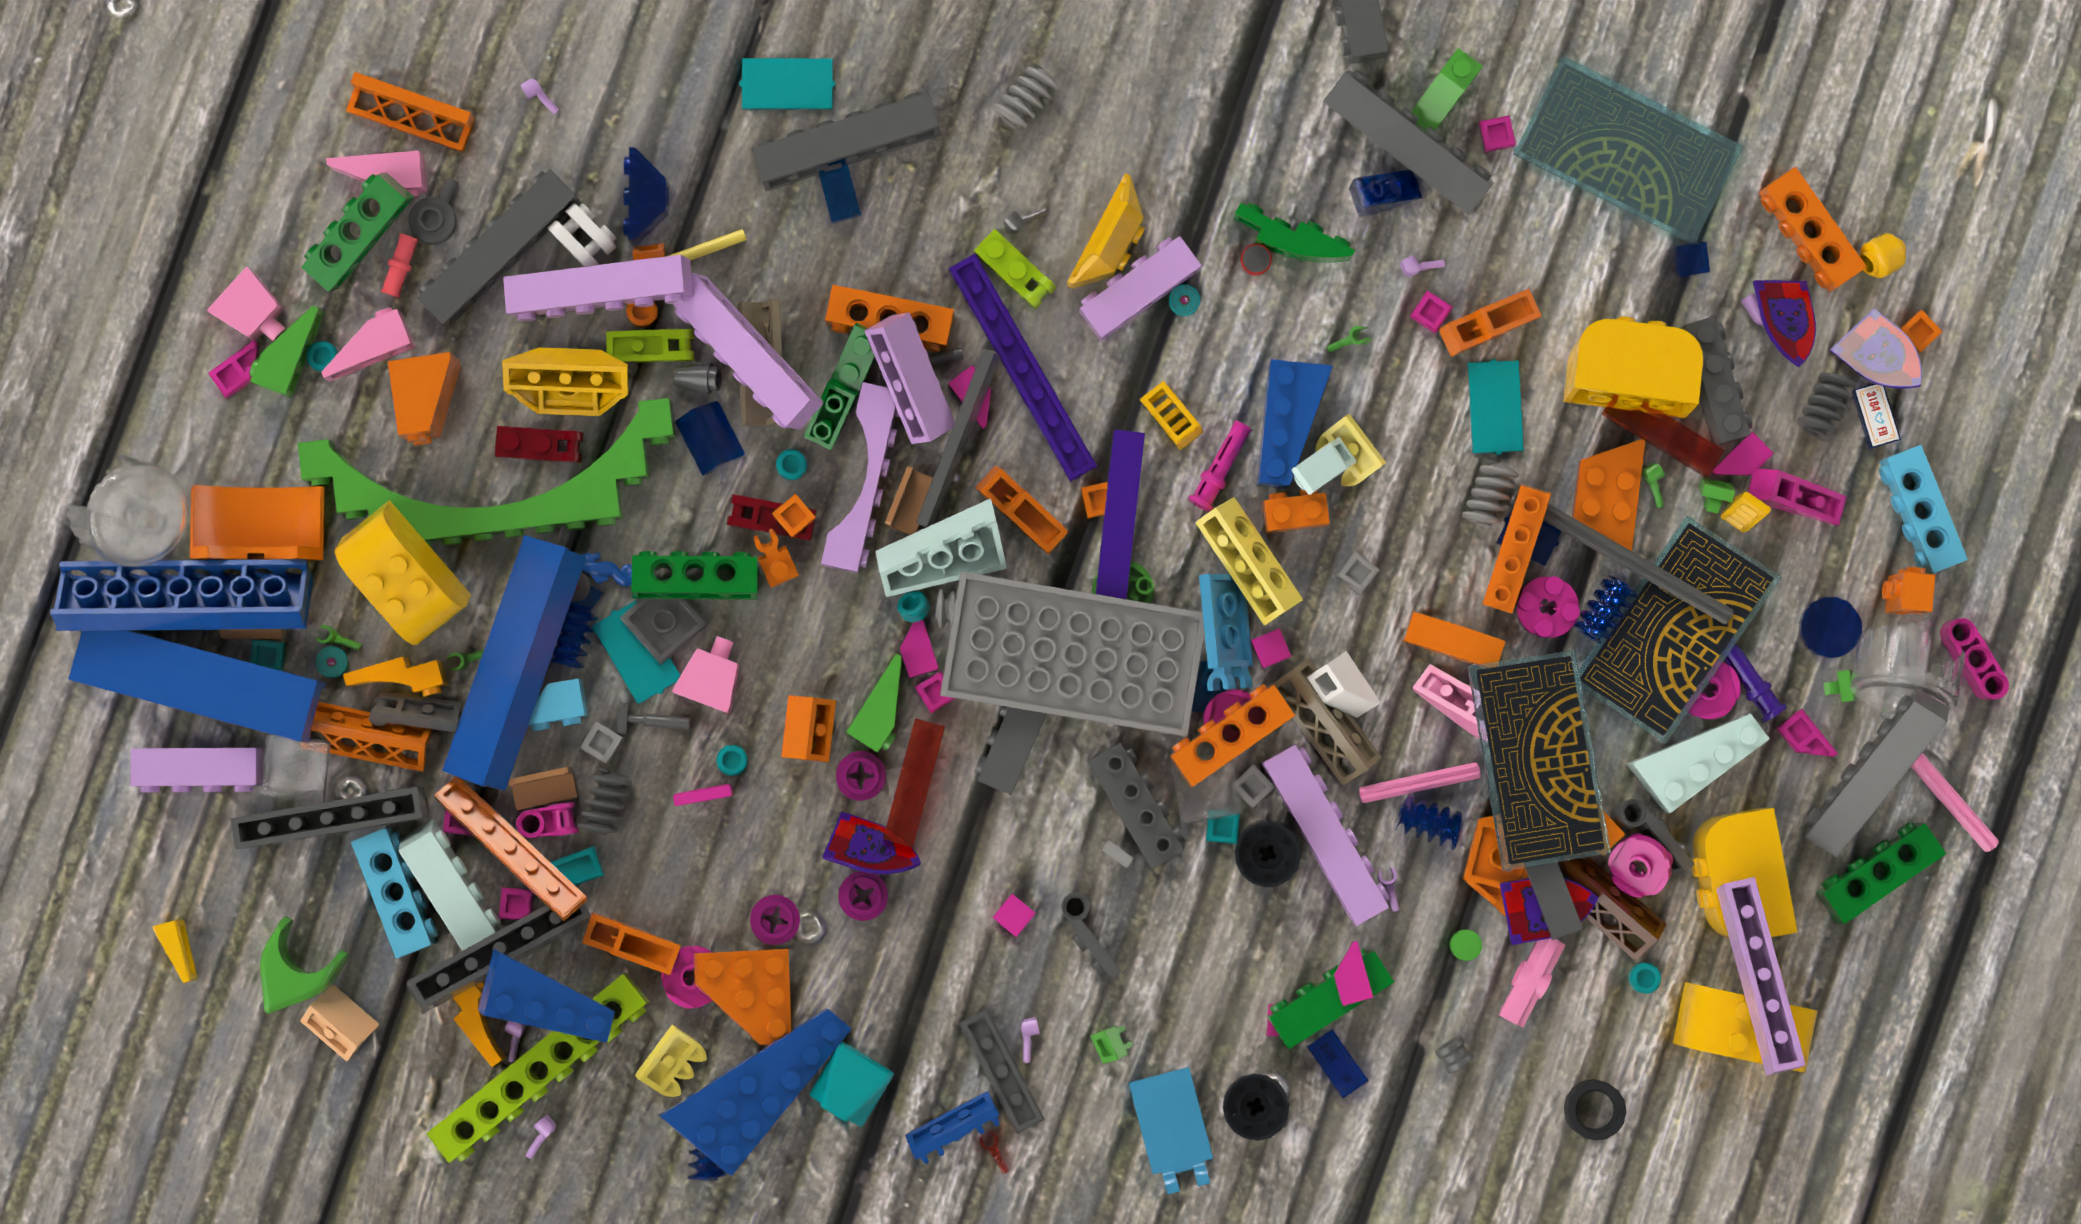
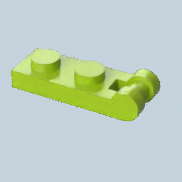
(1014, 268)
(650, 345)

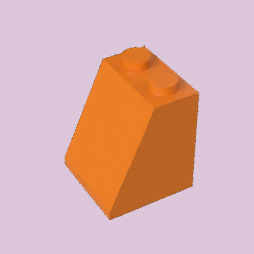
(423, 394)

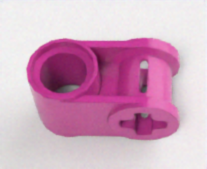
(550, 821)

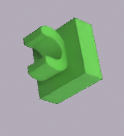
(1715, 492)
(1841, 686)
(1110, 1044)

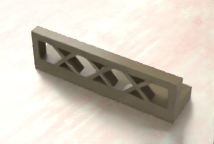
(767, 321)
(1348, 737)

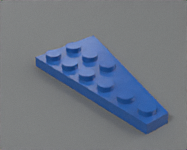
(746, 1101)

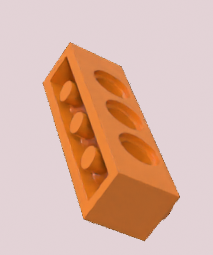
(1828, 234)
(845, 299)
(1517, 548)
(1275, 712)

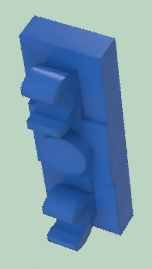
(952, 1126)

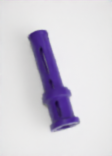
(1756, 688)

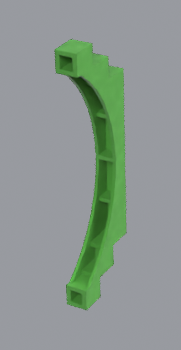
(583, 499)

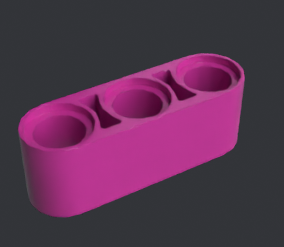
(1988, 665)

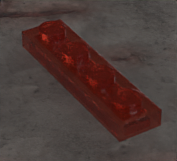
(1667, 436)
(914, 782)

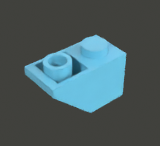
(559, 702)

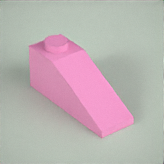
(404, 167)
(374, 342)
(1449, 697)

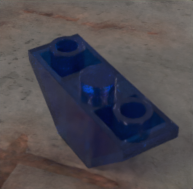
(1384, 192)
(645, 196)

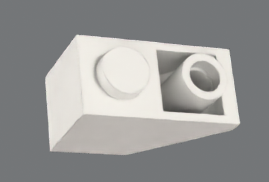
(1343, 686)

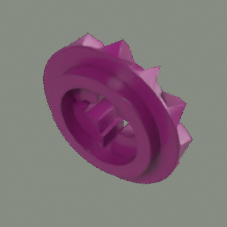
(850, 765)
(848, 893)
(762, 927)

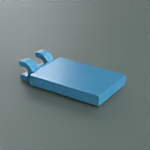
(1226, 632)
(1172, 1126)

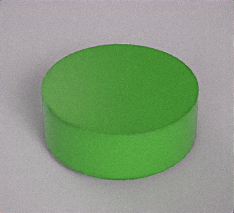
(1465, 945)

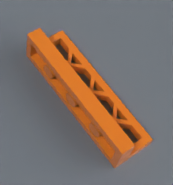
(414, 101)
(340, 722)

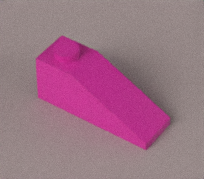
(1797, 495)

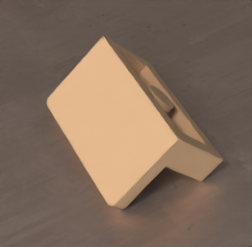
(339, 1022)

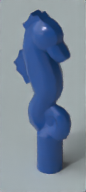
(603, 570)

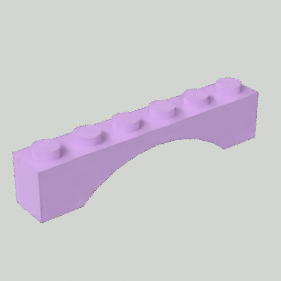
(847, 541)

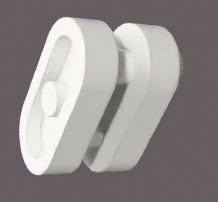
(582, 217)

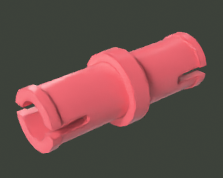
(399, 265)

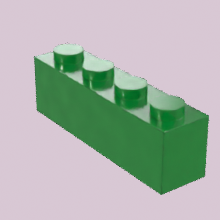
(1321, 1003)

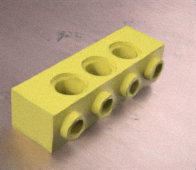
(1249, 561)

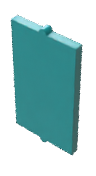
(787, 83)
(1495, 407)
(633, 661)

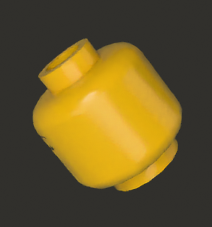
(1883, 255)

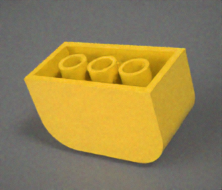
(1638, 364)
(401, 574)
(1742, 848)
(1722, 1025)

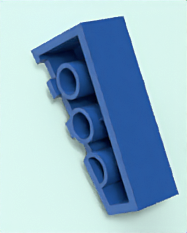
(1288, 414)
(534, 999)

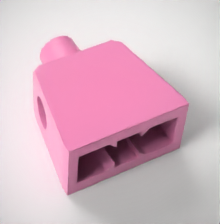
(249, 307)
(710, 677)

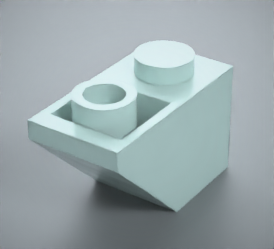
(1323, 466)

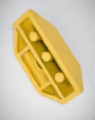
(1111, 238)
(566, 380)

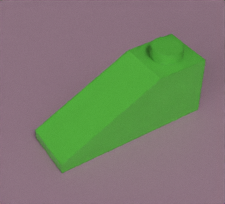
(1446, 89)
(285, 358)
(878, 715)

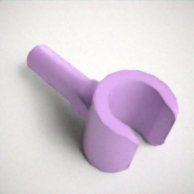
(532, 88)
(1411, 266)
(1390, 888)
(1029, 1028)
(517, 1031)
(545, 1127)

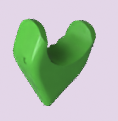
(286, 982)

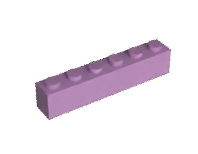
(597, 287)
(748, 354)
(1325, 835)
(1760, 976)

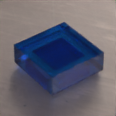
(1692, 259)

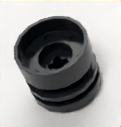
(1274, 870)
(1264, 1123)

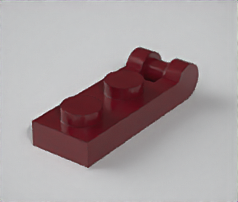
(537, 444)
(762, 517)

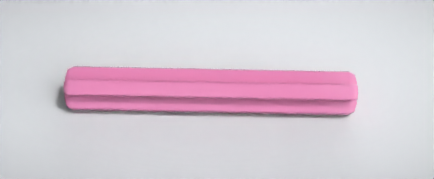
(1419, 782)
(1954, 803)

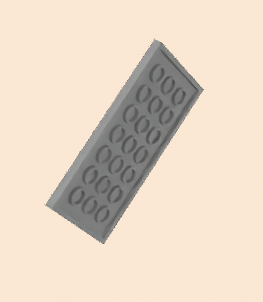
(1073, 654)

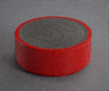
(1255, 259)

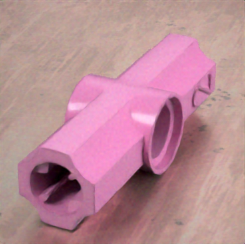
(1531, 981)

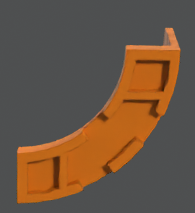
(256, 523)

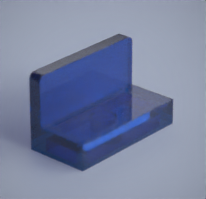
(709, 437)

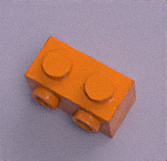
(1295, 512)
(1909, 592)
(808, 728)

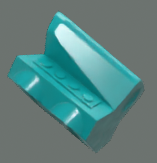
(851, 1084)

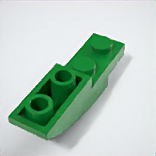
(1304, 244)
(842, 389)

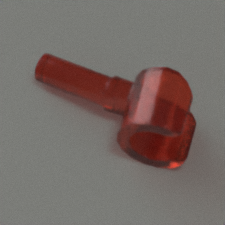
(995, 1152)

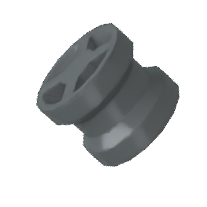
(1454, 1054)

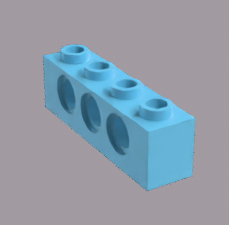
(1937, 519)
(368, 851)

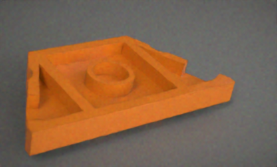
(1610, 492)
(1484, 866)

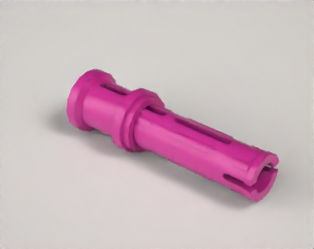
(1213, 479)

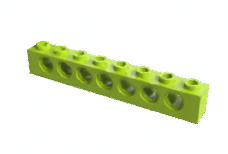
(447, 1135)

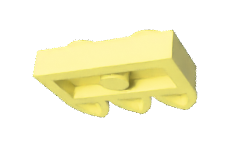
(1360, 447)
(670, 1061)

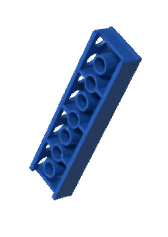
(183, 599)
(514, 663)
(198, 682)

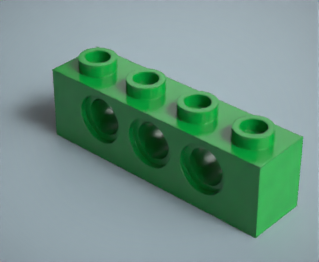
(392, 200)
(709, 587)
(1923, 852)

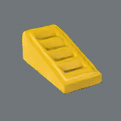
(1187, 435)
(1745, 511)
(176, 944)

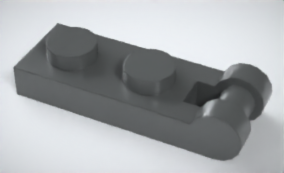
(415, 711)

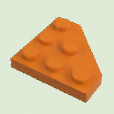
(749, 989)

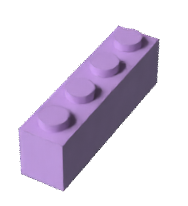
(1140, 288)
(910, 378)
(196, 767)

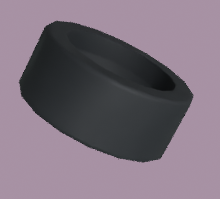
(1615, 1122)

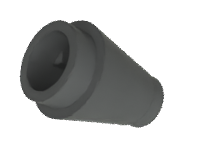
(699, 377)

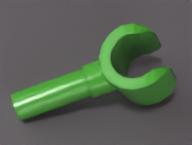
(1352, 338)
(1651, 475)
(334, 637)
(465, 659)

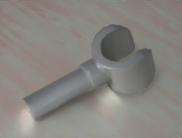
(1015, 223)

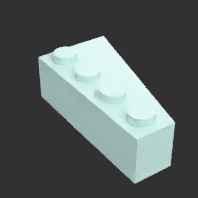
(942, 551)
(1693, 763)
(447, 885)

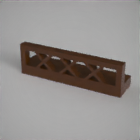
(1631, 913)

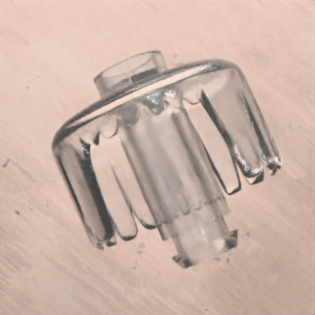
(132, 514)
(1899, 664)

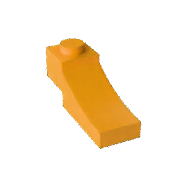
(423, 678)
(476, 1025)

